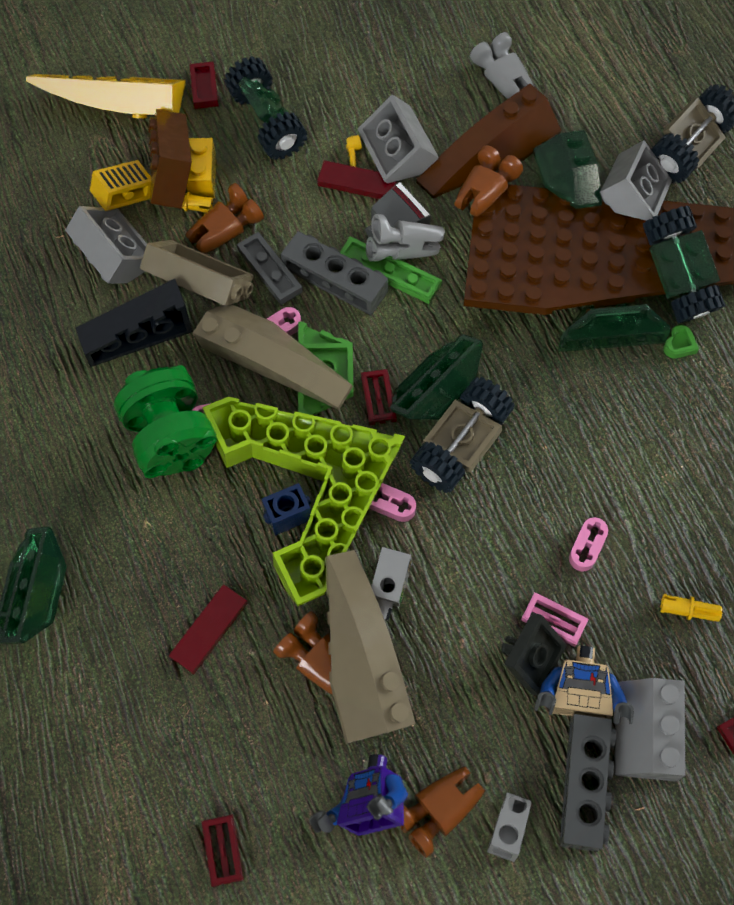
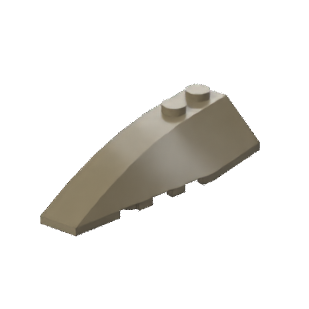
(269, 352)
(363, 659)

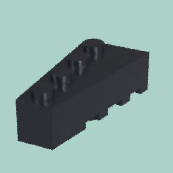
(135, 325)

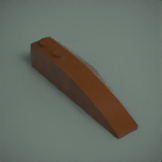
(510, 128)

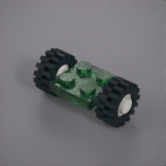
(282, 130)
(684, 264)

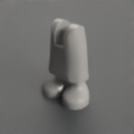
(507, 70)
(407, 239)

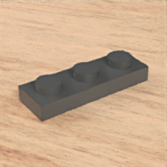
(269, 268)

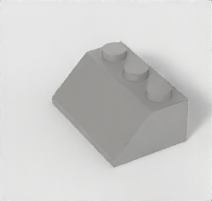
(397, 141)
(636, 183)
(108, 243)
(656, 739)

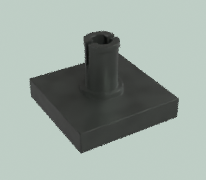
(533, 653)

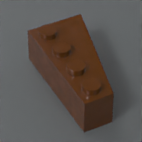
(169, 158)

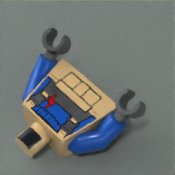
(584, 689)

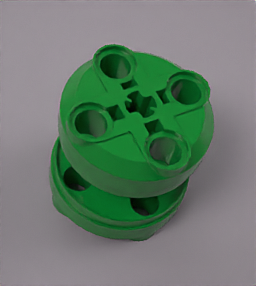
(160, 409)

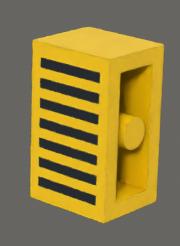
(203, 167)
(121, 185)

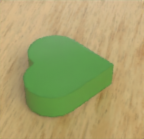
(680, 343)

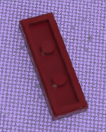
(353, 180)
(208, 629)

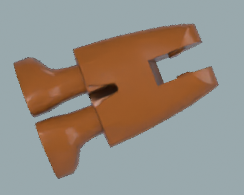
(484, 181)
(220, 224)
(316, 662)
(444, 805)

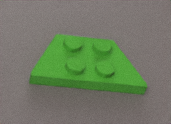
(334, 352)

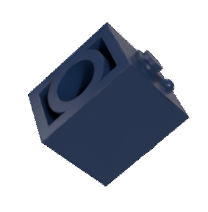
(286, 509)

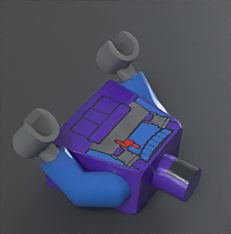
(370, 802)

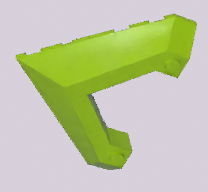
(343, 456)

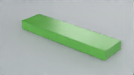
(399, 273)

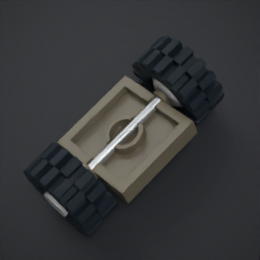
(695, 132)
(462, 435)

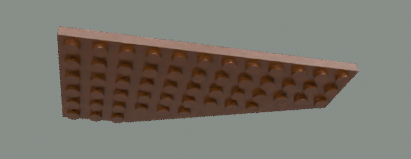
(546, 256)

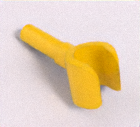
(353, 145)

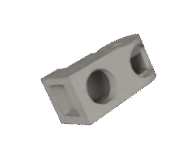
(510, 827)

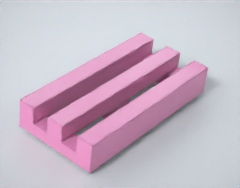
(567, 638)

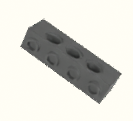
(340, 284)
(574, 831)

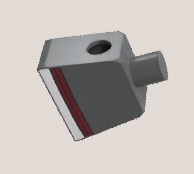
(399, 205)

